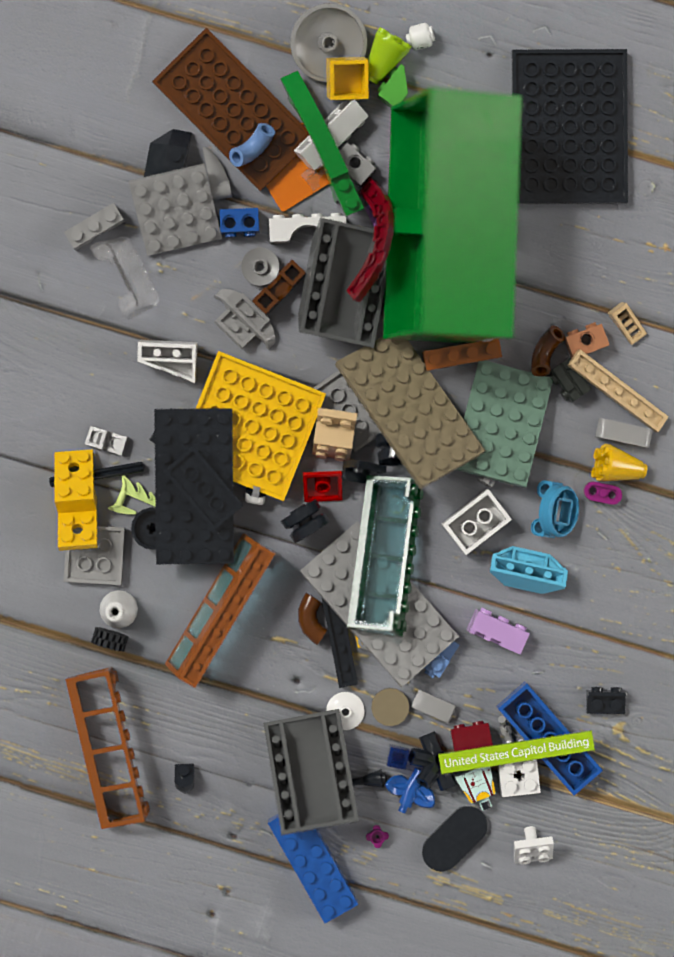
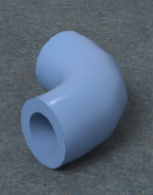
(253, 146)

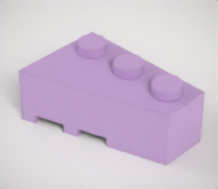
(498, 630)

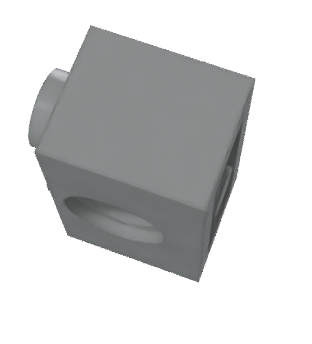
(364, 171)

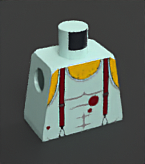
(477, 785)

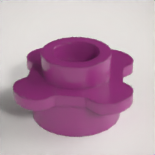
(377, 841)

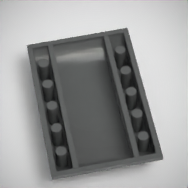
(333, 263)
(311, 772)

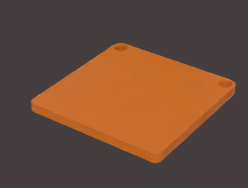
(290, 187)

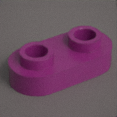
(602, 492)

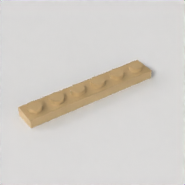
(617, 390)

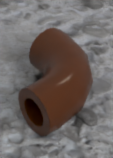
(544, 349)
(308, 618)

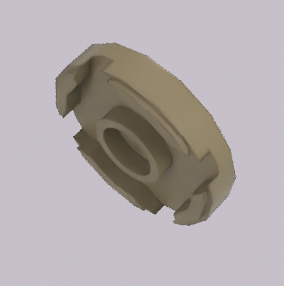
(390, 706)

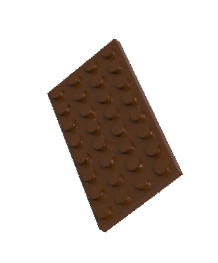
(229, 104)

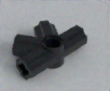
(427, 759)

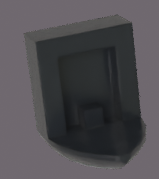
(184, 777)

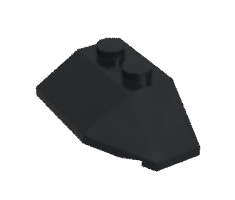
(168, 152)

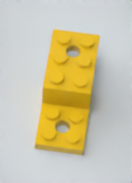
(75, 499)

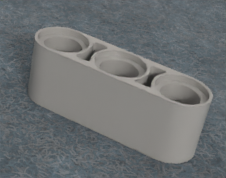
(623, 433)

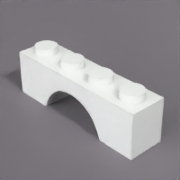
(283, 228)

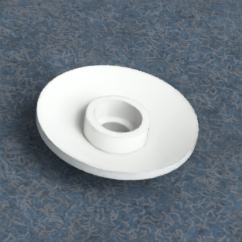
(353, 704)

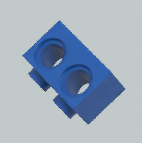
(239, 216)

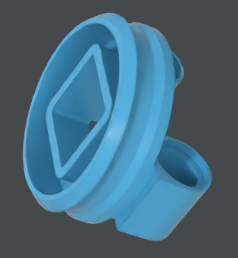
(551, 495)

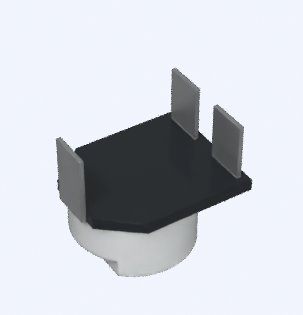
(254, 496)

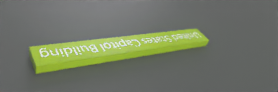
(516, 752)

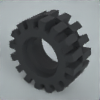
(109, 639)

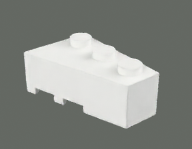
(170, 356)

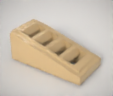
(632, 319)

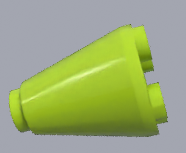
(385, 54)

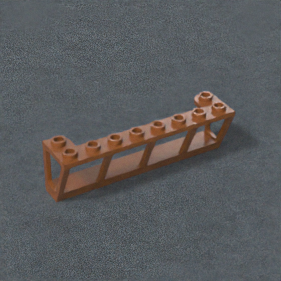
(89, 752)

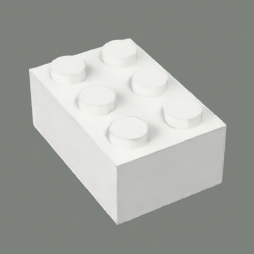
(476, 521)

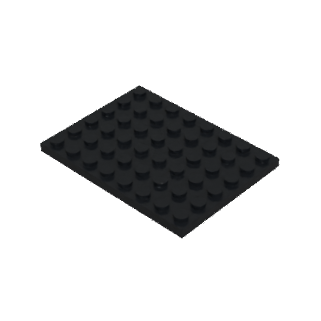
(572, 125)

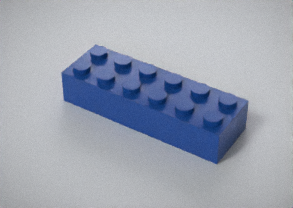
(535, 720)
(316, 871)

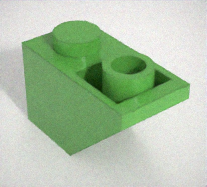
(395, 89)

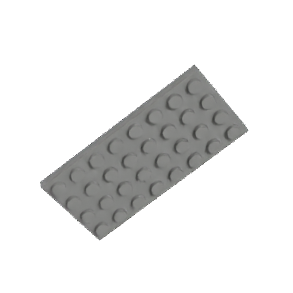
(426, 630)

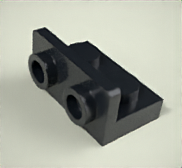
(358, 470)
(605, 701)

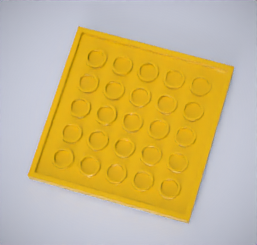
(268, 421)

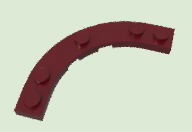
(383, 235)

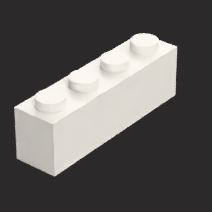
(341, 124)

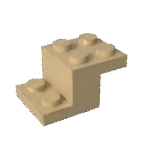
(334, 434)

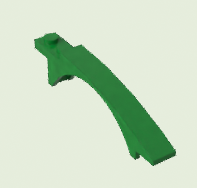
(332, 161)

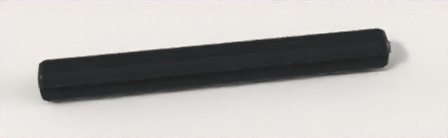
(113, 471)

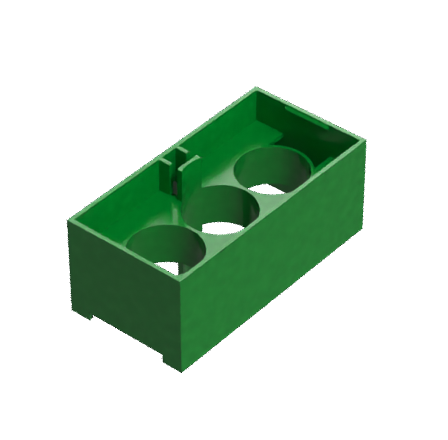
(453, 216)

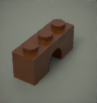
(279, 288)

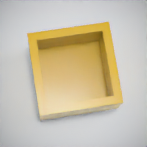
(347, 78)

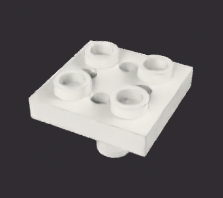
(533, 848)

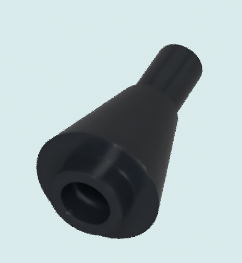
(374, 779)

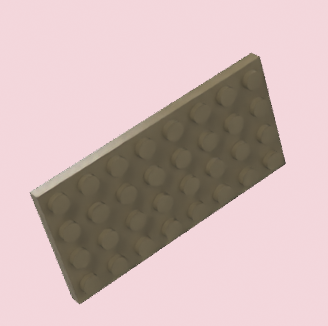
(410, 409)

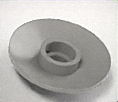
(260, 256)

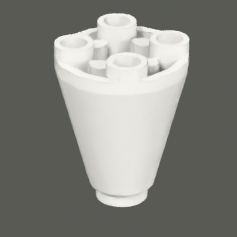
(124, 603)

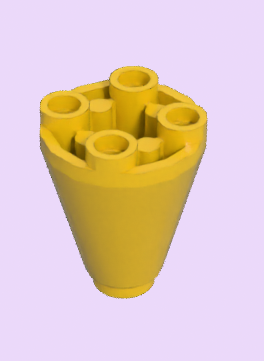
(616, 465)

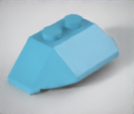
(528, 570)

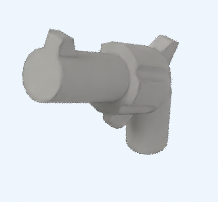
(505, 728)

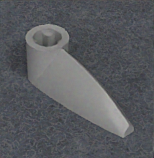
(217, 176)

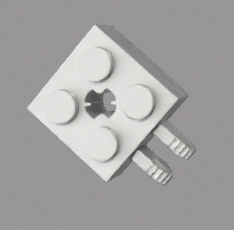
(526, 784)

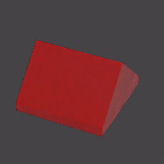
(322, 486)

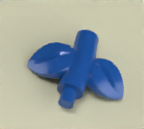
(410, 791)

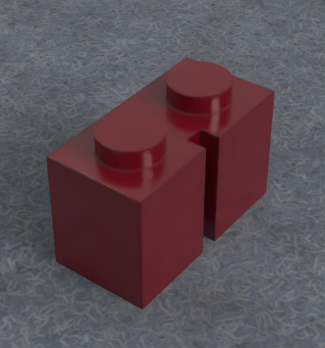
(471, 736)

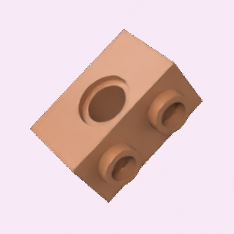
(597, 337)

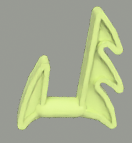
(128, 489)

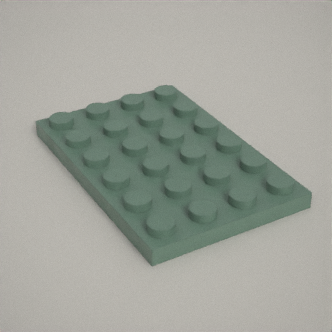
(506, 418)

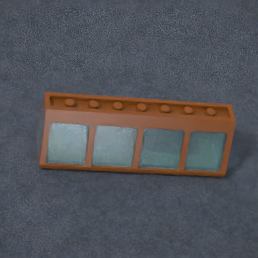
(219, 610)

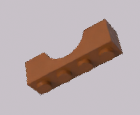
(462, 354)

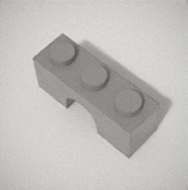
(88, 229)

